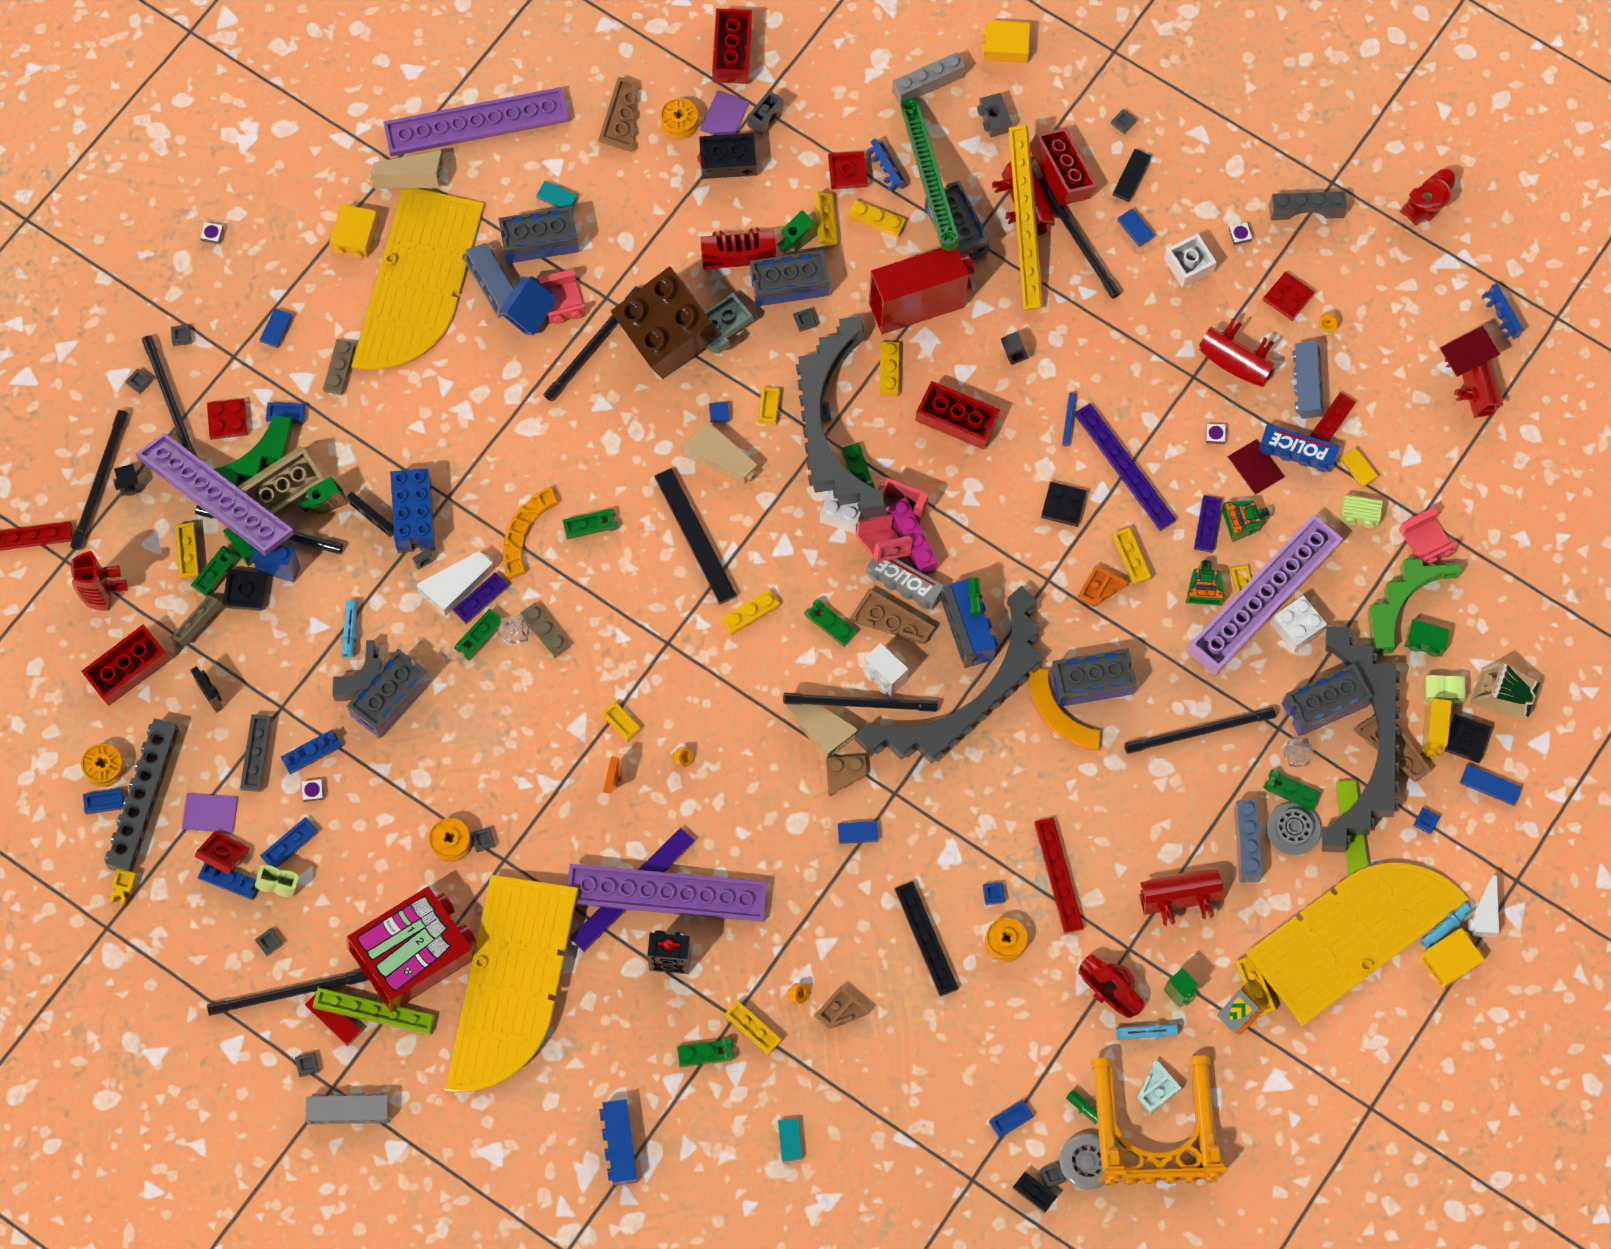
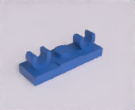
(887, 165)
(1503, 312)
(311, 751)
(234, 882)

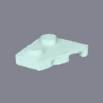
(1158, 1088)

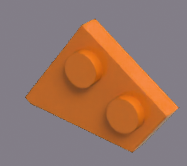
(1100, 586)
(613, 775)

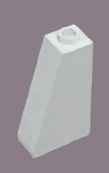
(454, 583)

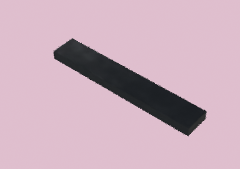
(926, 939)

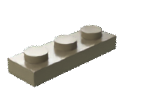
(339, 367)
(196, 621)
(545, 630)

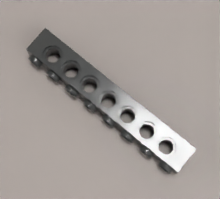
(133, 842)

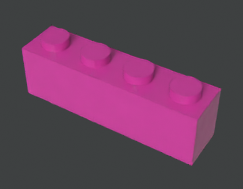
(907, 525)

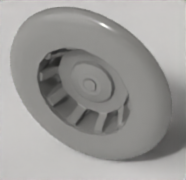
(1293, 828)
(1086, 1161)

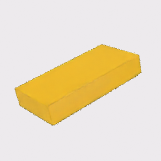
(769, 405)
(1358, 467)
(621, 721)

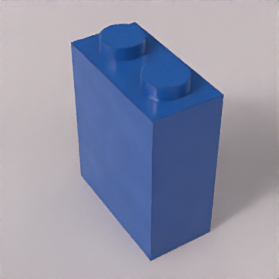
(528, 305)
(279, 563)

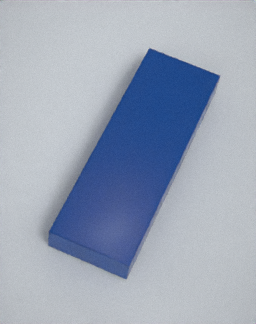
(1490, 785)
(289, 843)

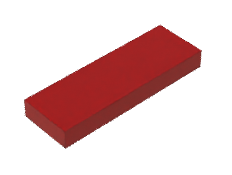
(1333, 418)
(337, 1023)

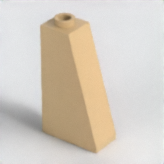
(411, 171)
(720, 454)
(822, 727)

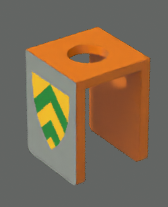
(1240, 1012)

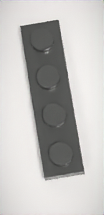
(255, 753)

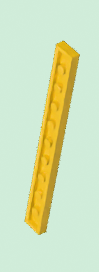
(1025, 217)

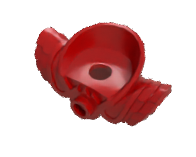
(1440, 187)
(1124, 998)

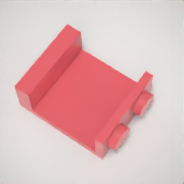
(566, 292)
(898, 491)
(1427, 537)
(881, 540)

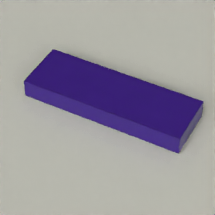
(1207, 524)
(480, 598)

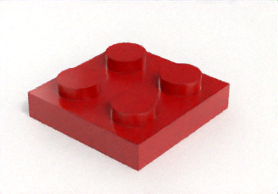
(847, 170)
(1288, 296)
(227, 419)
(221, 852)

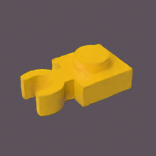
(122, 883)

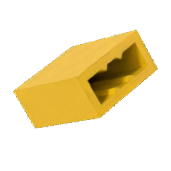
(1006, 41)
(353, 231)
(1436, 727)
(1452, 958)

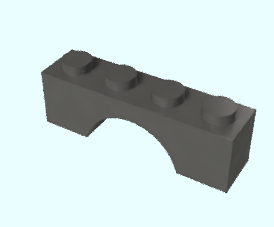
(1287, 205)

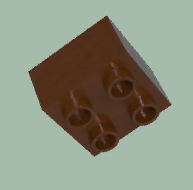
(666, 322)

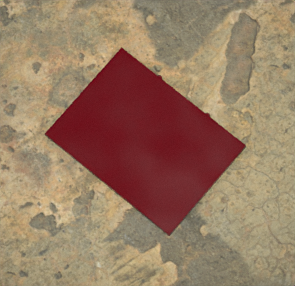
(1469, 351)
(1255, 467)

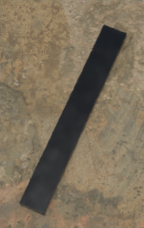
(695, 536)

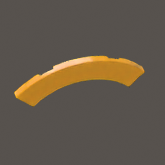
(520, 526)
(1055, 717)

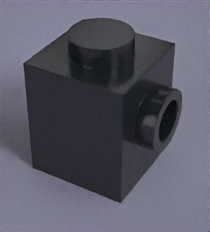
(1014, 348)
(126, 480)

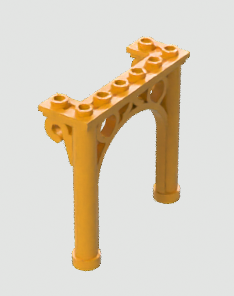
(1111, 1160)

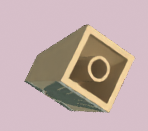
(1505, 691)

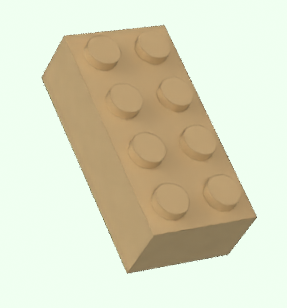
(283, 480)

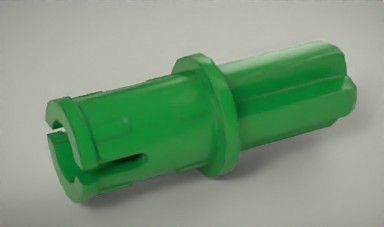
(975, 596)
(1083, 1106)

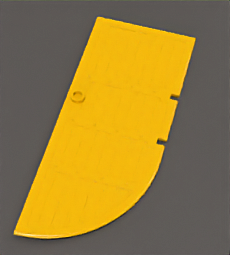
(417, 278)
(1352, 933)
(511, 981)

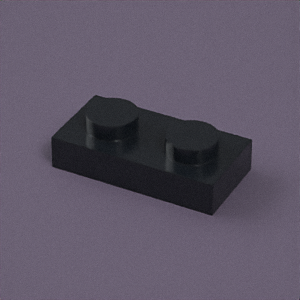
(1034, 1192)

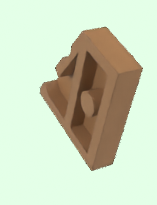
(844, 771)
(840, 1009)

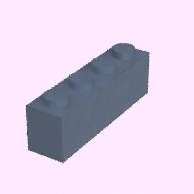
(489, 275)
(1309, 380)
(1248, 841)

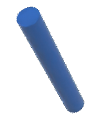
(1069, 419)

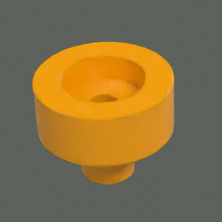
(1328, 322)
(682, 756)
(798, 993)

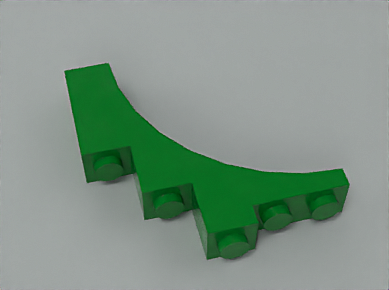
(268, 450)

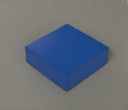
(719, 412)
(1426, 820)
(993, 893)

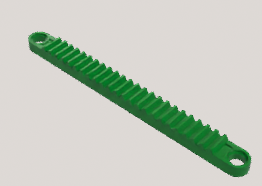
(929, 174)

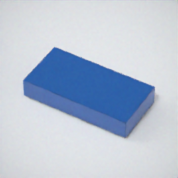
(1135, 227)
(276, 328)
(288, 410)
(103, 801)
(857, 832)
(1011, 1119)

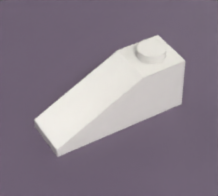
(1485, 917)

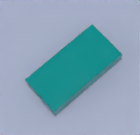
(555, 195)
(789, 1140)

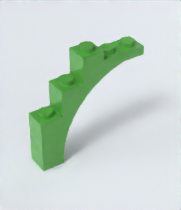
(1413, 576)

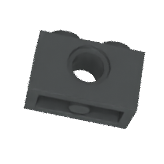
(994, 105)
(765, 112)

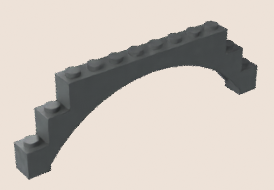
(825, 468)
(937, 736)
(1379, 795)

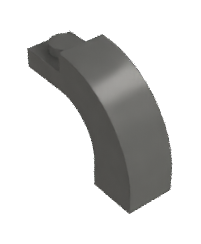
(347, 687)

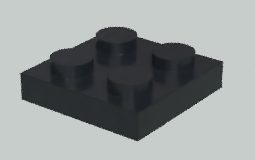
(1063, 504)
(244, 590)
(207, 688)
(1467, 738)

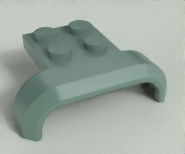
(729, 317)

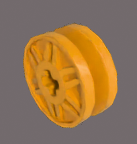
(670, 121)
(101, 754)
(458, 832)
(1002, 950)

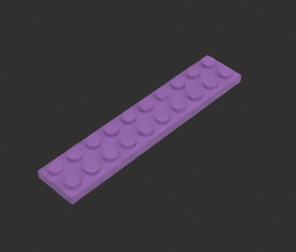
(475, 121)
(215, 494)
(668, 892)

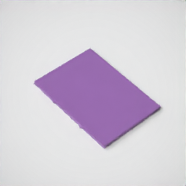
(724, 114)
(209, 813)

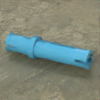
(347, 649)
(1453, 920)
(1171, 1030)

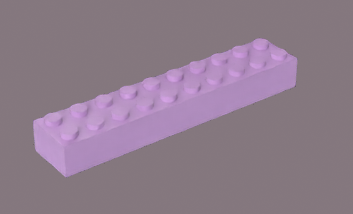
(1264, 595)

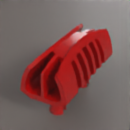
(1042, 207)
(737, 249)
(1237, 358)
(1481, 389)
(92, 583)
(1180, 892)

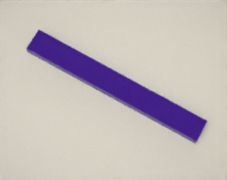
(1125, 467)
(658, 862)

